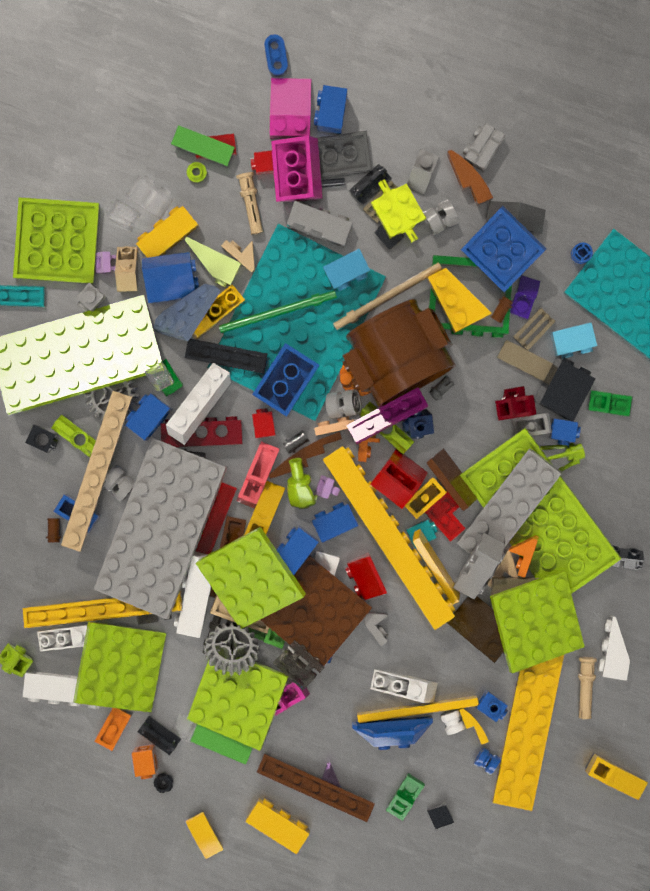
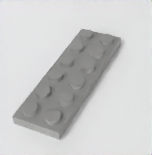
(512, 501)

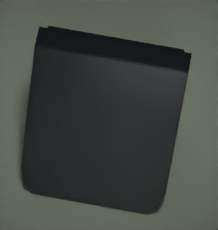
(388, 242)
(440, 816)

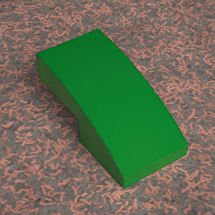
(610, 403)
(405, 797)

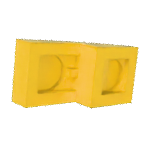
(470, 721)
(204, 835)

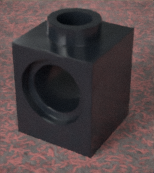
(33, 437)

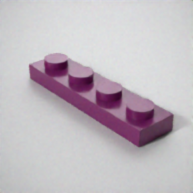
(387, 415)

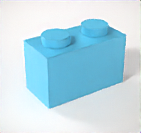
(574, 339)

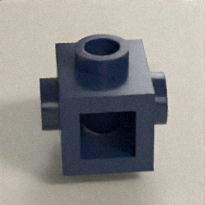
(419, 424)

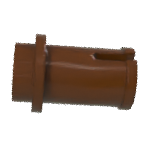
(501, 309)
(53, 530)

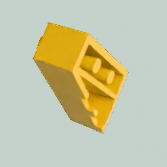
(456, 300)

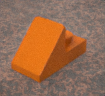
(525, 548)

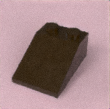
(478, 625)

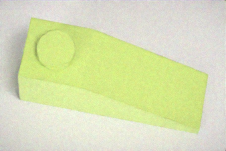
(218, 265)

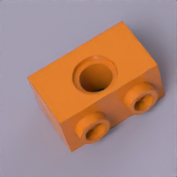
(145, 761)

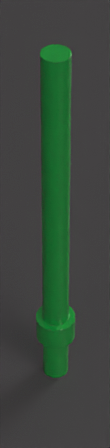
(315, 300)

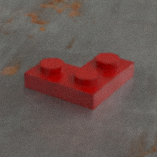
(443, 518)

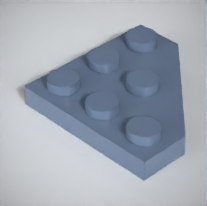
(186, 314)

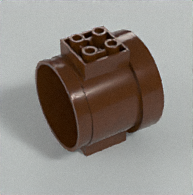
(398, 352)

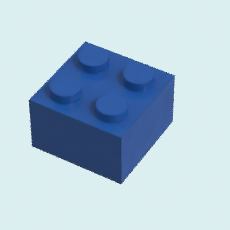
(332, 109)
(148, 416)

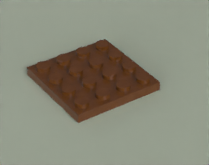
(322, 616)

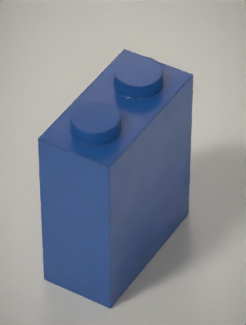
(169, 277)

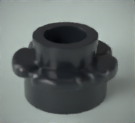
(158, 783)

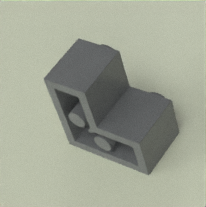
(529, 216)

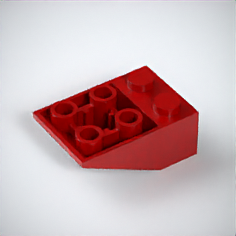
(399, 478)

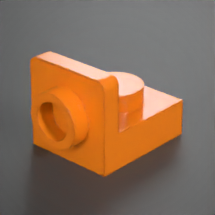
(364, 450)

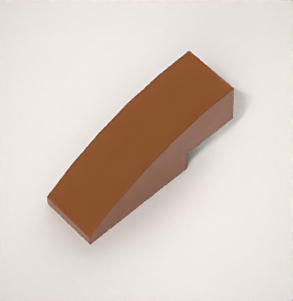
(469, 178)

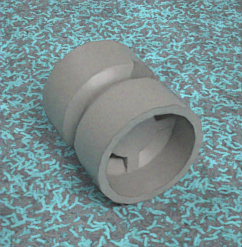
(434, 220)
(343, 403)
(118, 483)

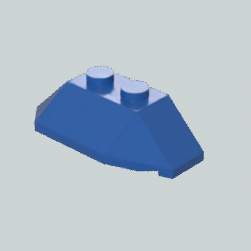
(393, 731)

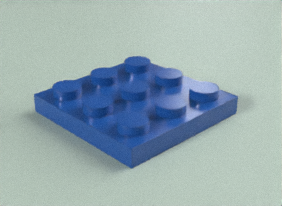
(503, 249)

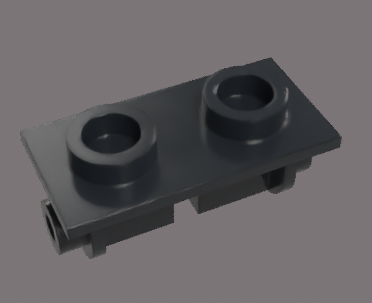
(369, 184)
(632, 558)
(159, 735)

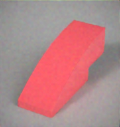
(258, 474)

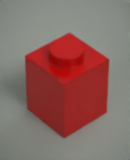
(262, 162)
(263, 423)

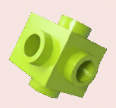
(15, 660)

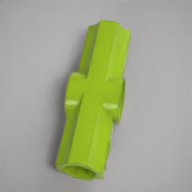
(70, 431)
(396, 437)

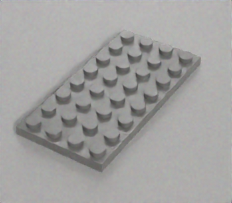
(160, 528)

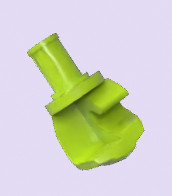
(298, 490)

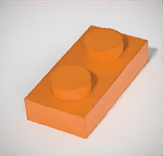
(113, 728)

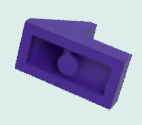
(524, 297)

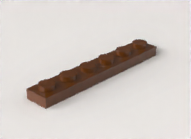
(315, 788)

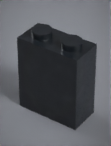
(565, 388)

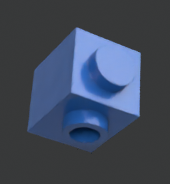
(564, 431)
(492, 706)

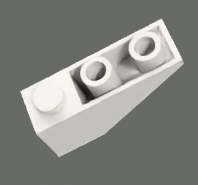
(62, 637)
(615, 657)
(404, 686)

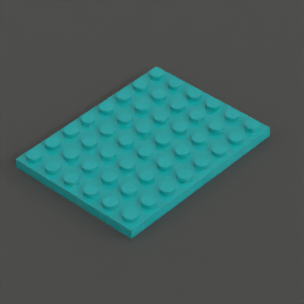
(287, 274)

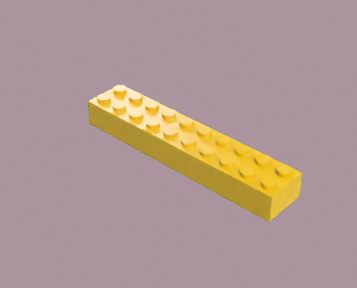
(389, 538)

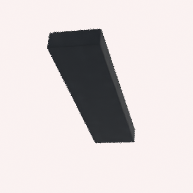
(226, 355)

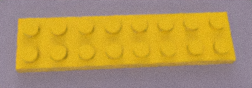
(527, 734)

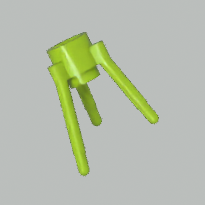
(572, 452)

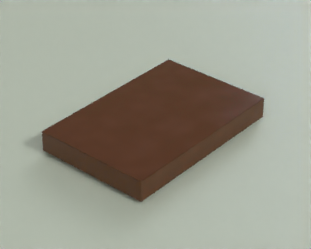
(449, 476)

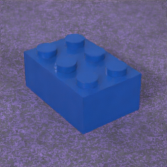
(286, 380)
(297, 548)

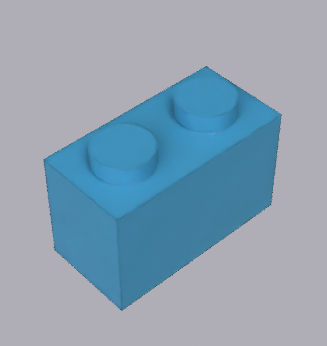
(346, 270)

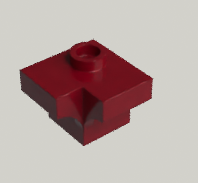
(515, 404)

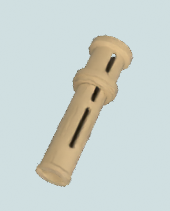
(249, 191)
(587, 677)

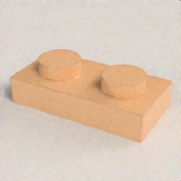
(325, 427)

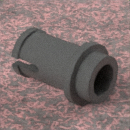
(441, 388)
(295, 442)

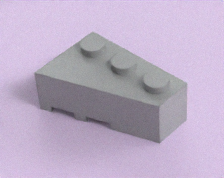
(319, 223)
(480, 566)

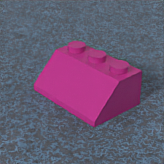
(296, 169)

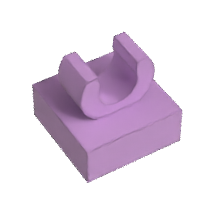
(102, 262)
(325, 487)

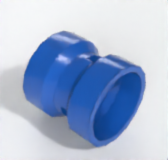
(581, 253)
(487, 760)

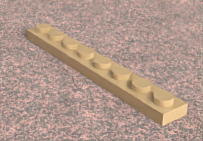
(96, 471)

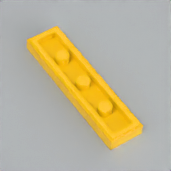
(435, 566)

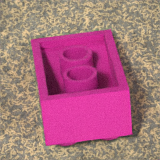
(290, 108)

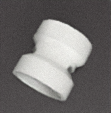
(453, 722)

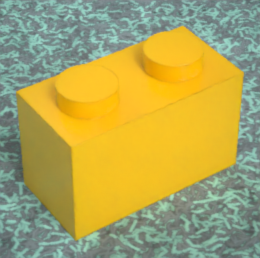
(425, 497)

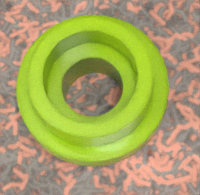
(203, 172)

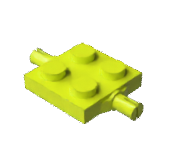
(398, 210)

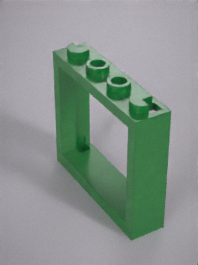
(476, 330)

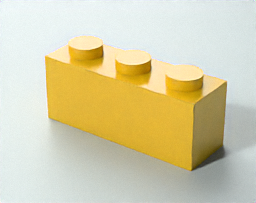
(167, 233)
(278, 825)

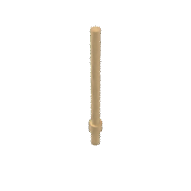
(353, 316)

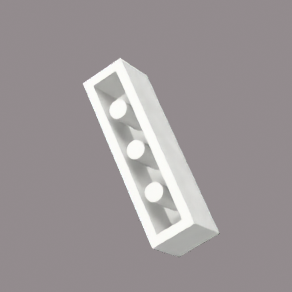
(198, 403)
(194, 601)
(51, 688)

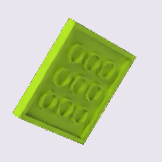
(56, 240)
(250, 578)
(537, 621)
(119, 667)
(239, 705)

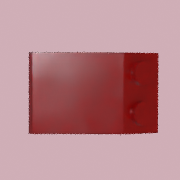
(366, 577)

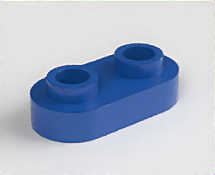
(276, 55)

